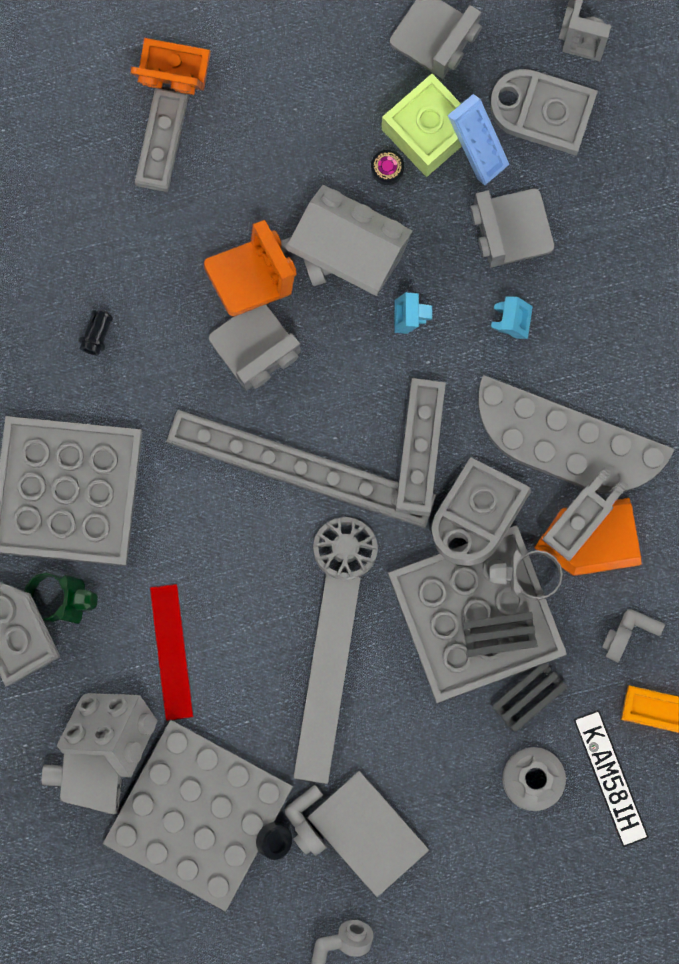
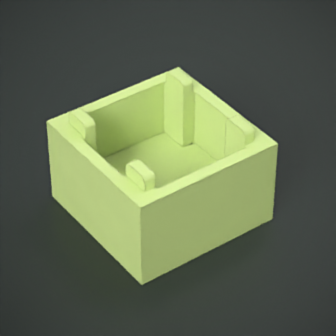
(422, 126)

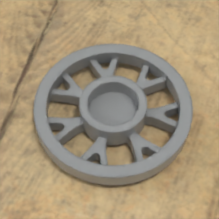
(345, 548)

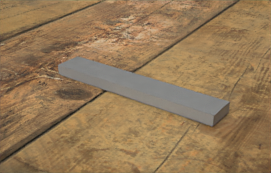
(326, 680)

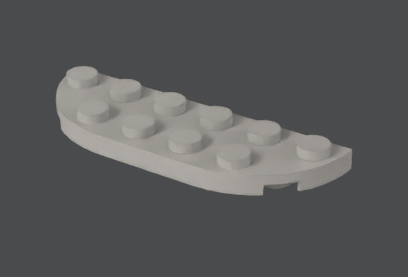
(565, 440)

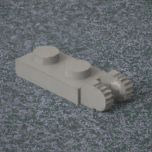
(582, 517)

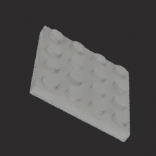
(67, 490)
(443, 595)
(197, 815)

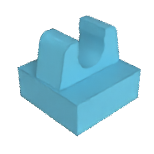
(410, 313)
(515, 317)

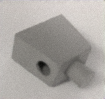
(86, 782)

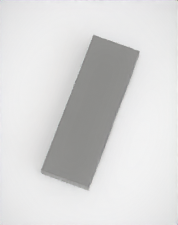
(161, 140)

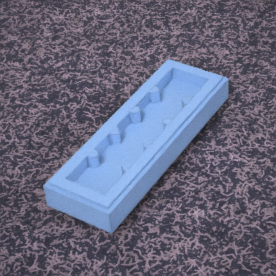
(478, 139)

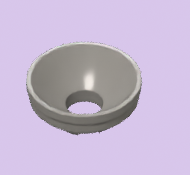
(517, 788)

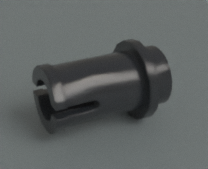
(95, 333)

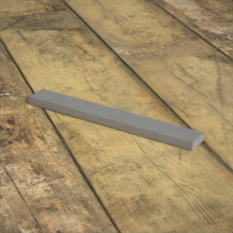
(289, 465)

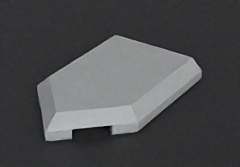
(23, 636)

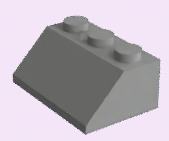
(349, 240)

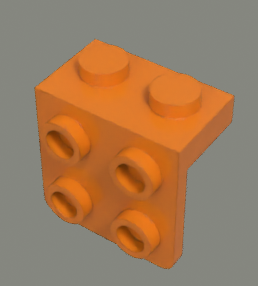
(172, 64)
(252, 272)

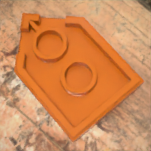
(608, 548)

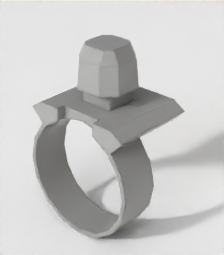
(501, 574)

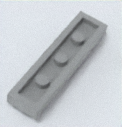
(420, 447)

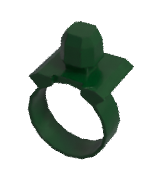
(75, 597)

